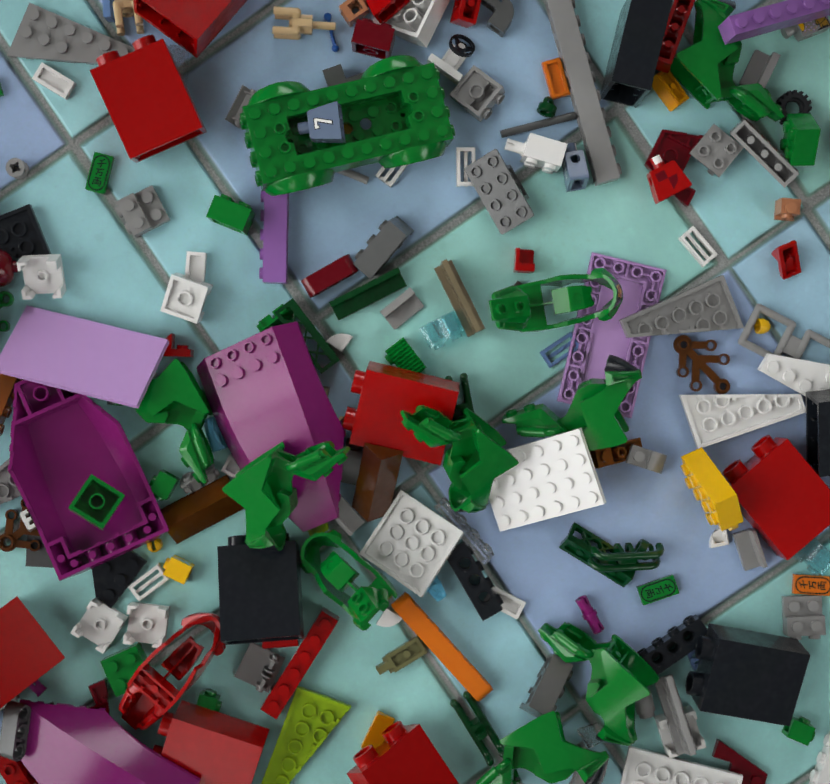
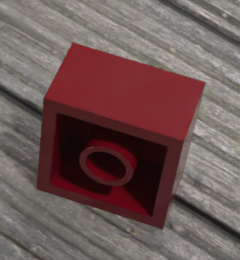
(373, 38)

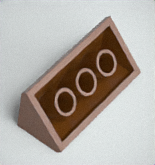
(376, 481)
(199, 510)

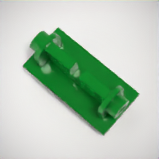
(268, 321)

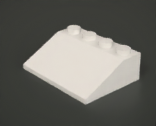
(418, 20)

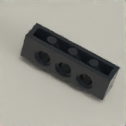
(484, 608)
(682, 646)

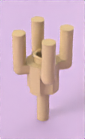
(122, 9)
(298, 23)

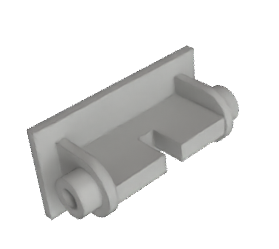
(241, 100)
(190, 484)

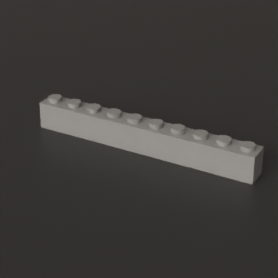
(582, 89)

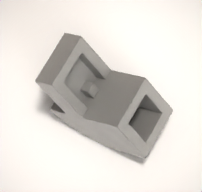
(646, 458)

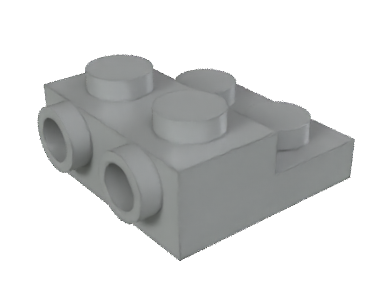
(478, 93)
(142, 211)
(803, 616)

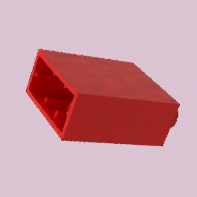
(189, 22)
(147, 98)
(387, 392)
(780, 495)
(24, 650)
(211, 744)
(401, 759)

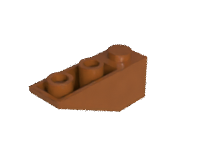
(613, 455)

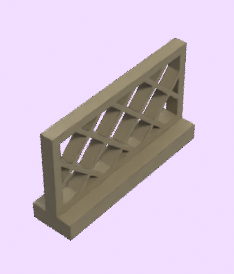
(459, 298)

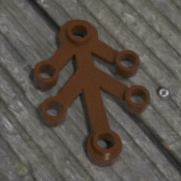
(699, 362)
(14, 537)

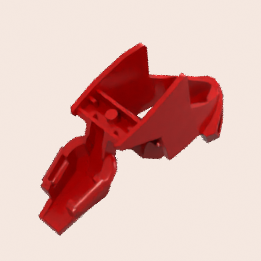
(150, 693)

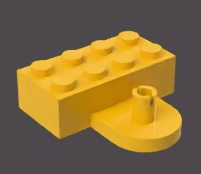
(712, 490)

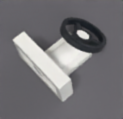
(453, 58)

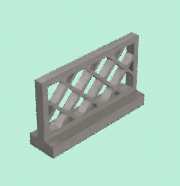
(675, 715)

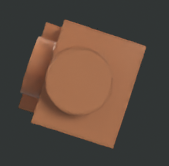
(347, 7)
(787, 209)

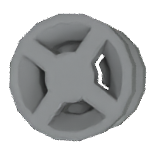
(21, 170)

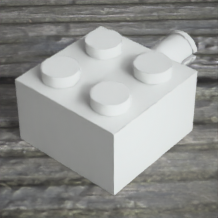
(539, 152)

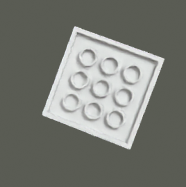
(411, 543)

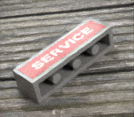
(764, 152)

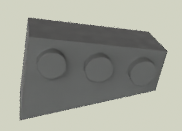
(382, 246)
(548, 686)

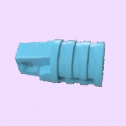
(214, 435)
(436, 590)

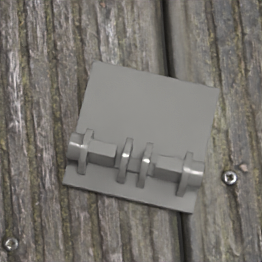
(716, 150)
(259, 667)

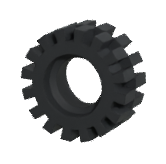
(796, 97)

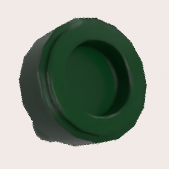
(547, 107)
(642, 546)

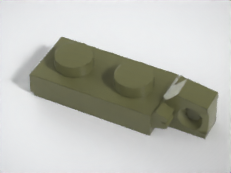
(402, 656)

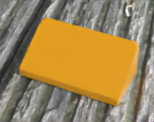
(669, 90)
(378, 725)

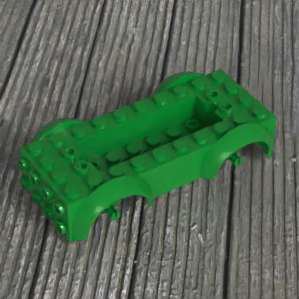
(394, 94)

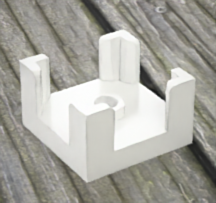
(42, 275)
(185, 298)
(146, 623)
(100, 624)
(668, 745)

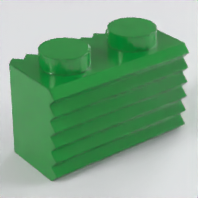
(404, 357)

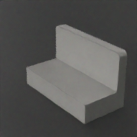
(759, 68)
(402, 308)
(348, 517)
(749, 549)

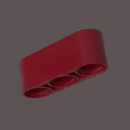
(329, 275)

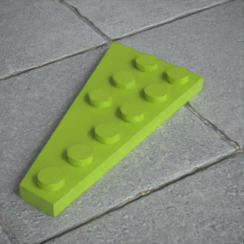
(303, 731)

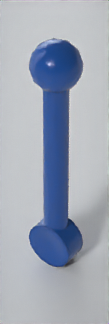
(335, 48)

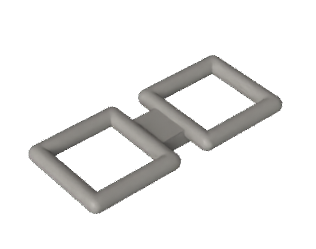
(788, 343)

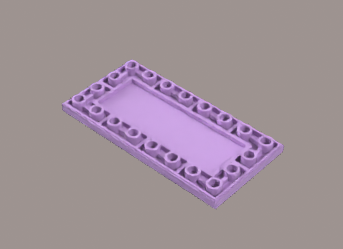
(600, 338)
(82, 356)

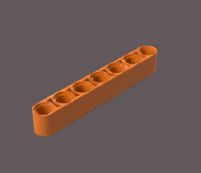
(442, 646)

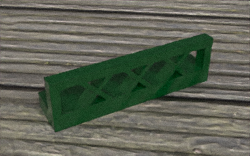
(368, 294)
(314, 333)
(582, 551)

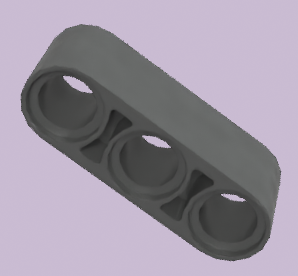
(14, 730)

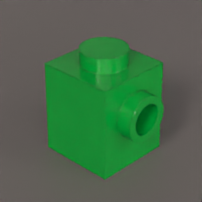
(163, 485)
(209, 699)
(800, 730)

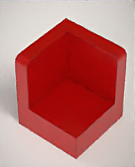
(524, 261)

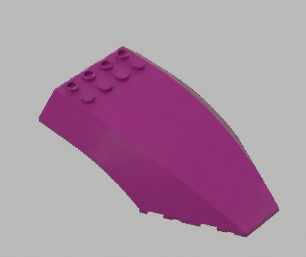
(272, 394)
(53, 451)
(91, 748)

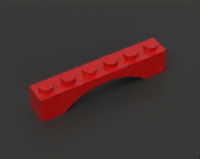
(300, 663)

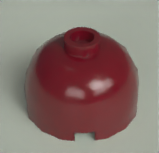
(7, 268)

